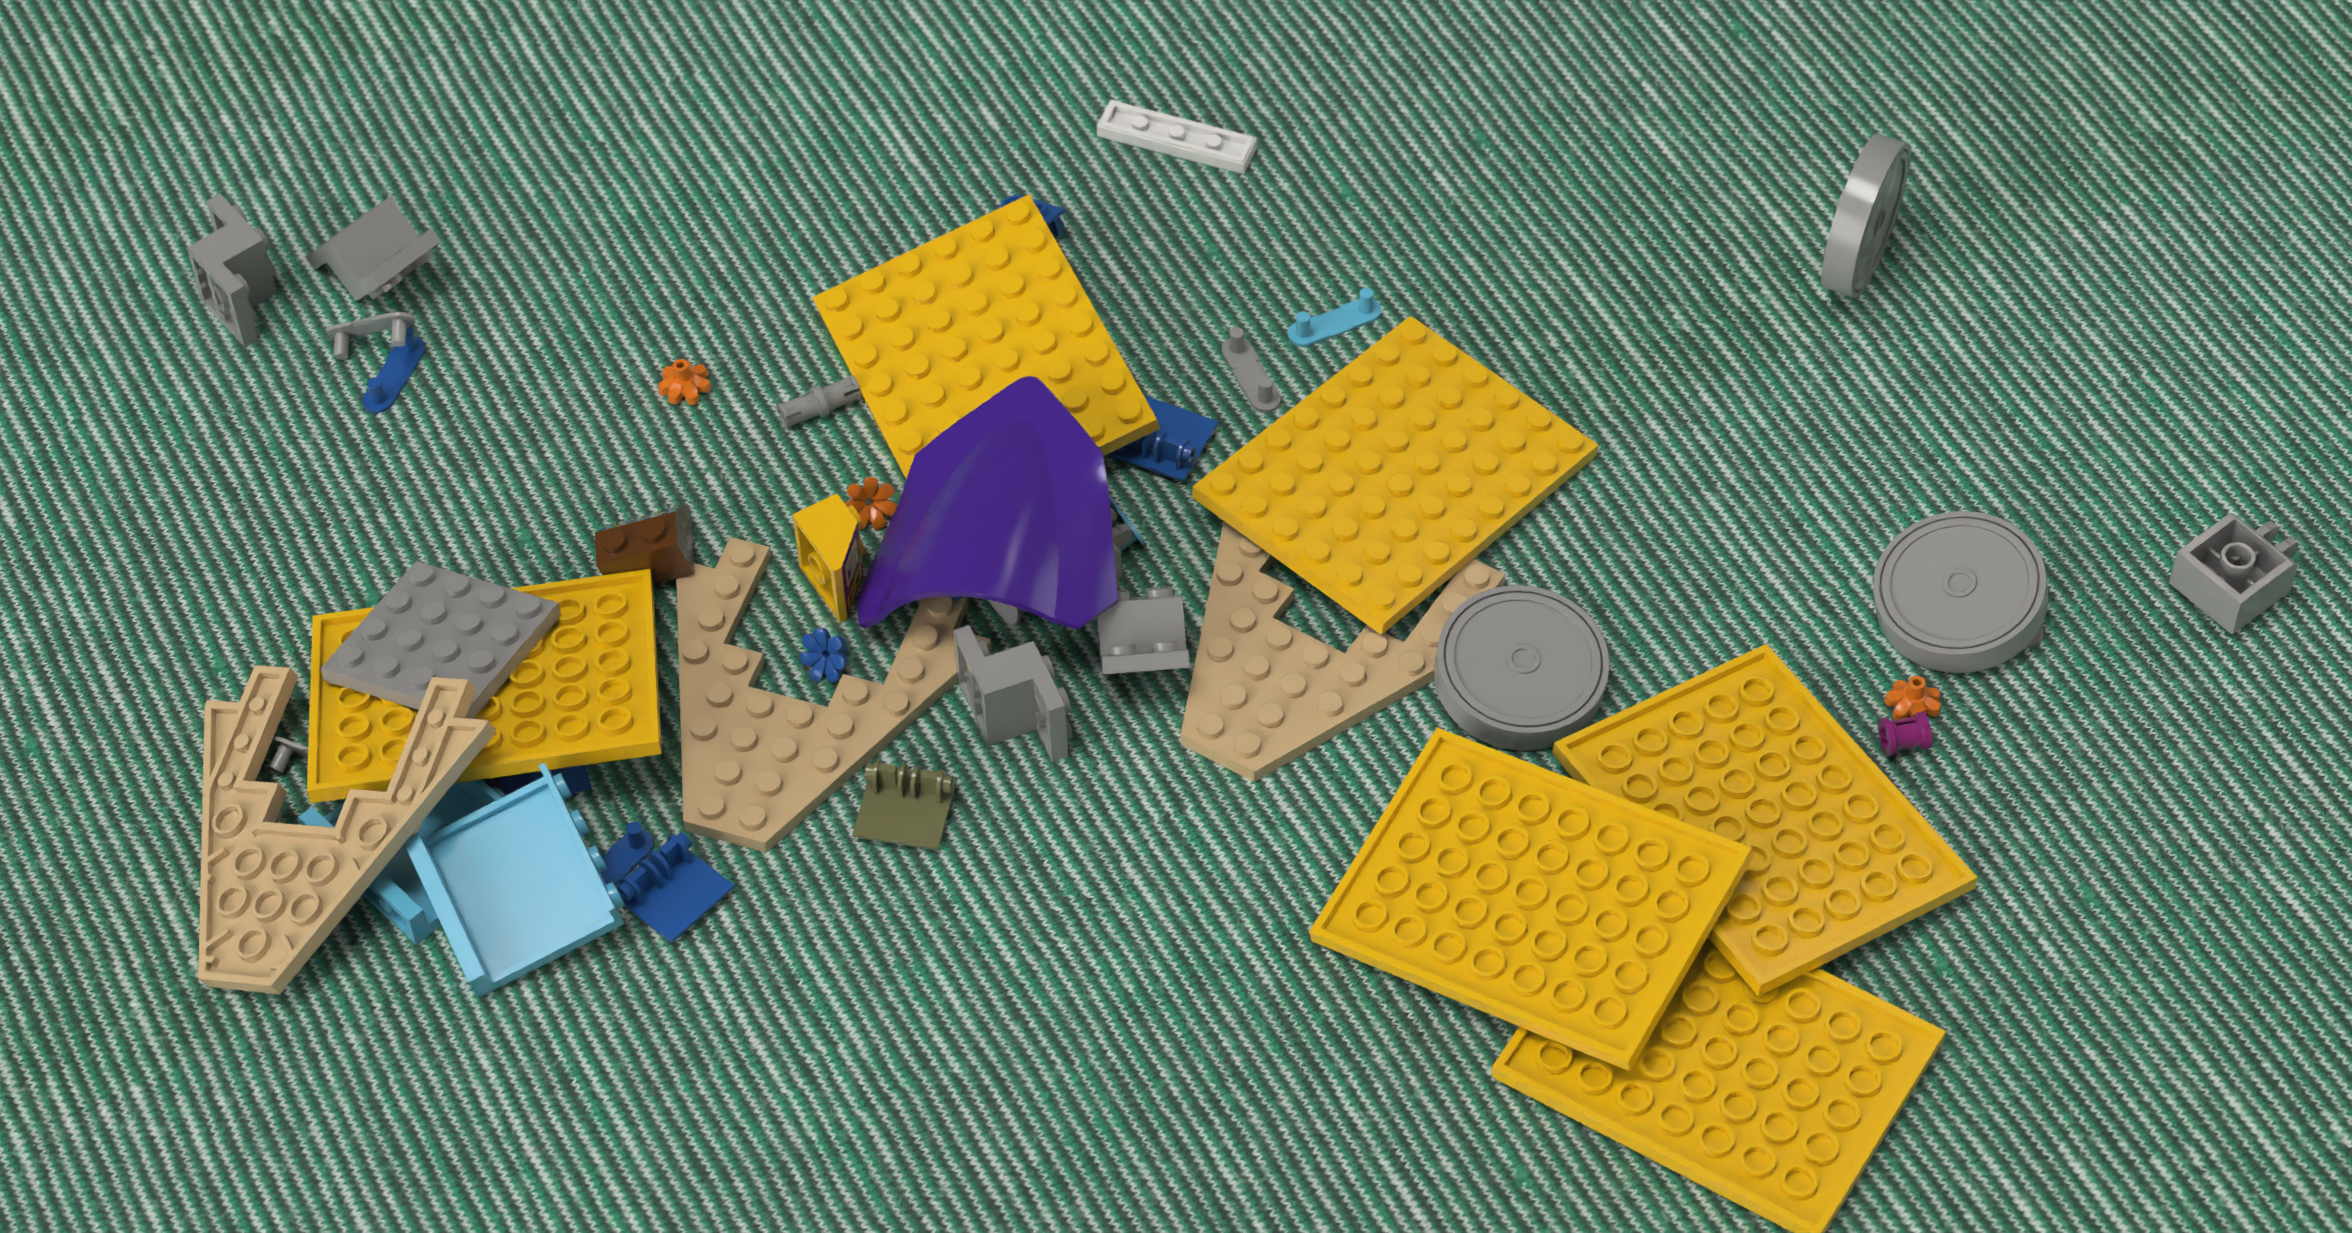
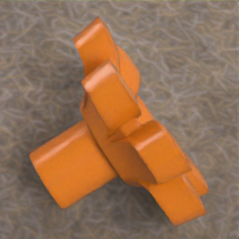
(684, 381)
(877, 504)
(1913, 698)

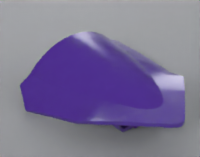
(1002, 513)

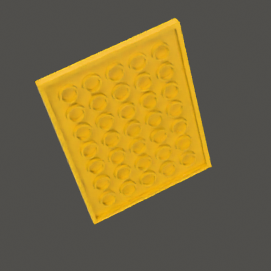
(970, 318)
(1395, 473)
(570, 703)
(1774, 771)
(1532, 897)
(1747, 1091)

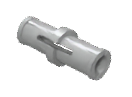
(819, 401)

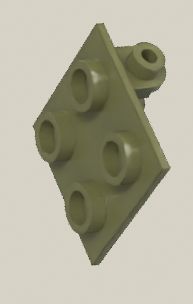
(904, 805)

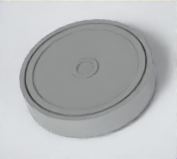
(1865, 215)
(1960, 591)
(1521, 667)

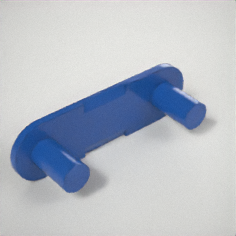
(394, 374)
(627, 853)

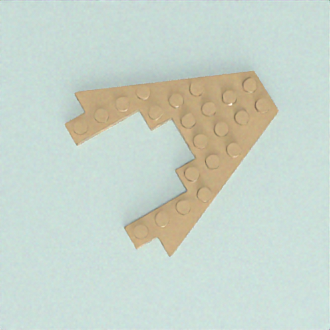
(1275, 692)
(768, 759)
(284, 887)

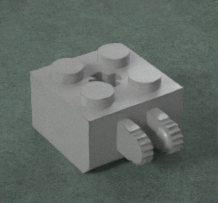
(2235, 571)

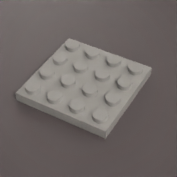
(442, 629)

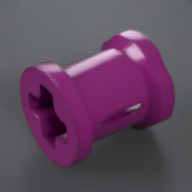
(1904, 733)

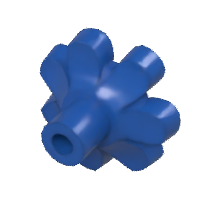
(825, 655)

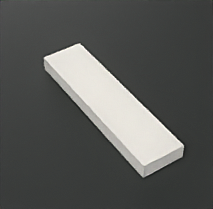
(1177, 136)

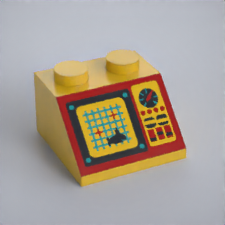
(831, 552)

